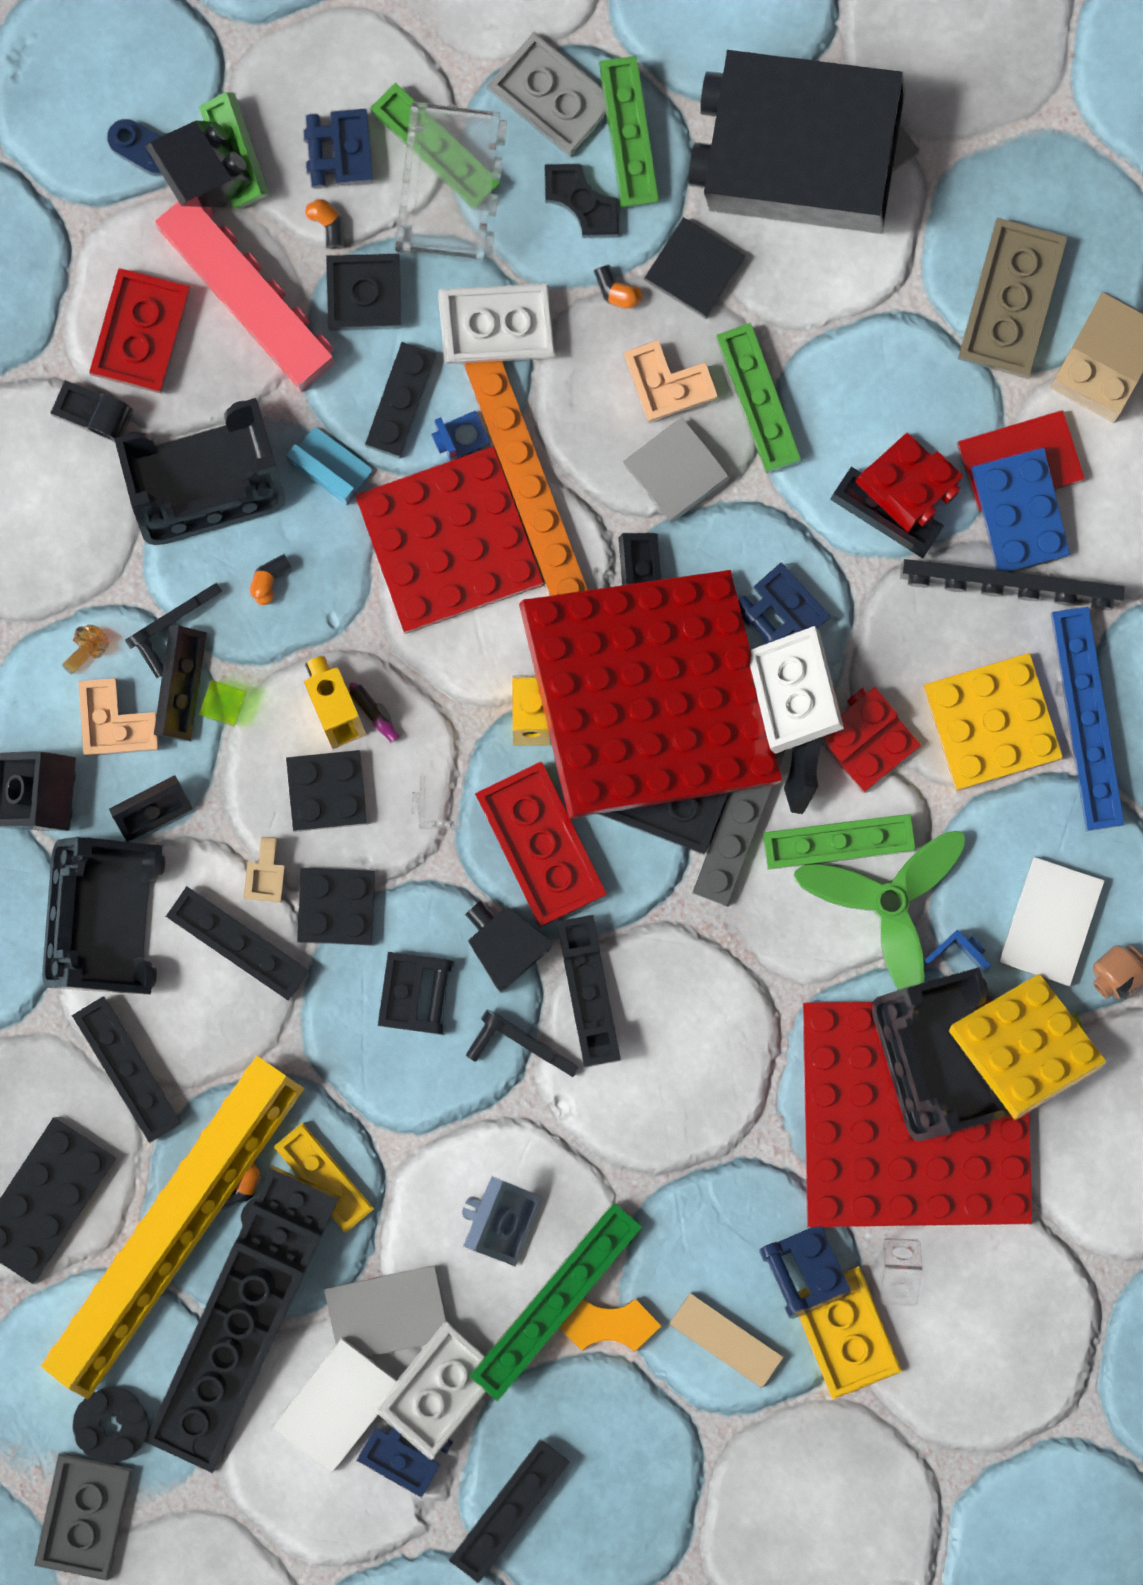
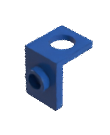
(446, 440)
(969, 946)

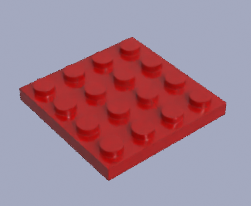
(449, 540)

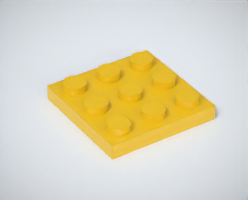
(992, 721)
(1027, 1046)

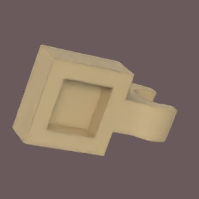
(264, 879)

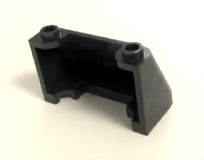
(201, 478)
(99, 915)
(929, 1070)

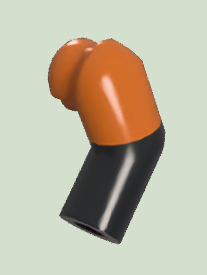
(331, 219)
(614, 292)
(264, 579)
(245, 1189)

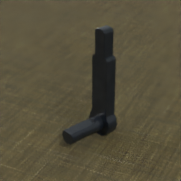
(141, 640)
(496, 1023)

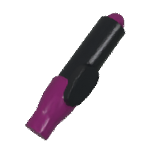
(376, 712)

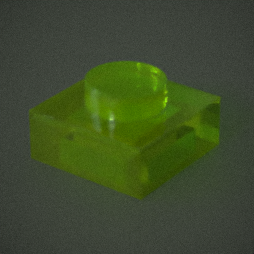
(222, 703)

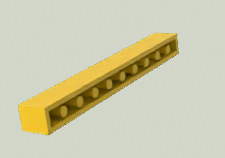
(171, 1228)

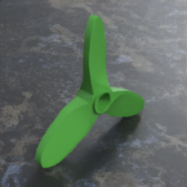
(897, 932)

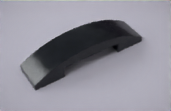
(588, 991)

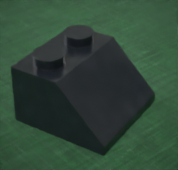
(200, 164)
(36, 791)

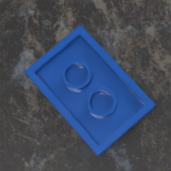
(1020, 510)

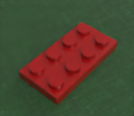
(540, 844)

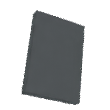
(83, 1517)

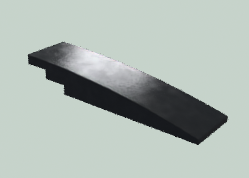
(242, 1318)

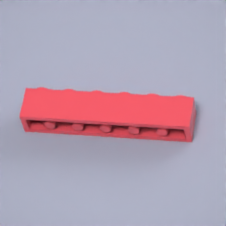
(246, 293)

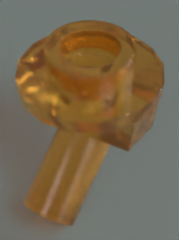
(91, 642)

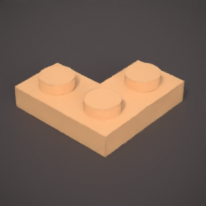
(664, 392)
(105, 729)

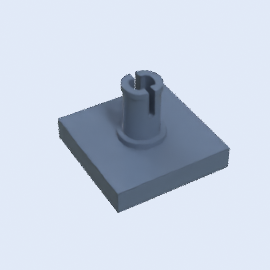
(501, 1220)

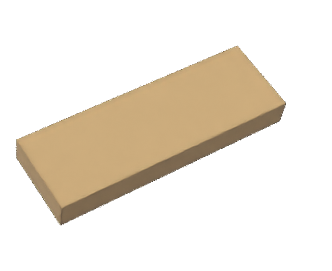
(725, 1340)

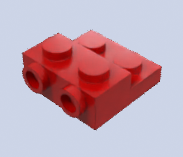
(910, 482)
(871, 739)

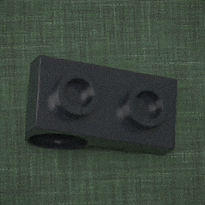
(92, 411)

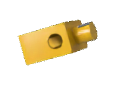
(334, 710)
(528, 713)

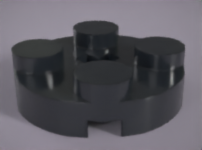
(91, 1436)

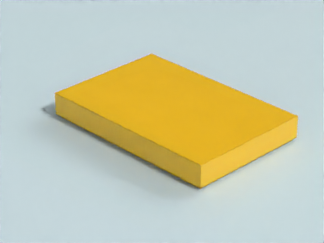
(849, 1339)

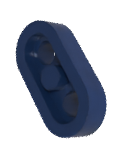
(134, 149)

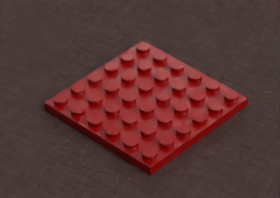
(648, 693)
(865, 1162)

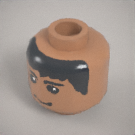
(1119, 972)

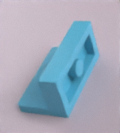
(329, 465)

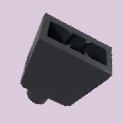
(505, 944)

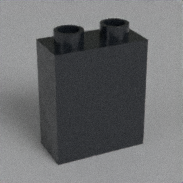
(799, 140)

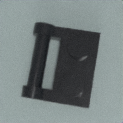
(403, 989)

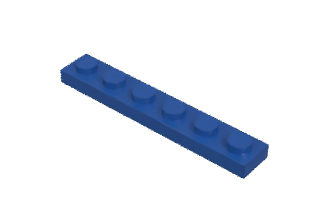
(1087, 719)

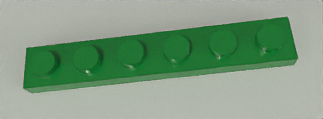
(555, 1301)

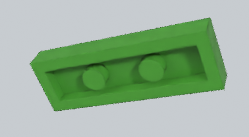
(227, 113)

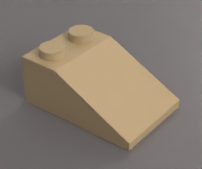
(1104, 359)

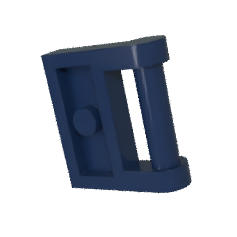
(816, 1266)

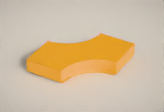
(627, 1325)

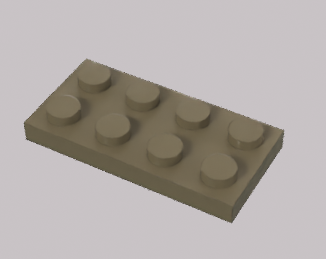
(1012, 298)

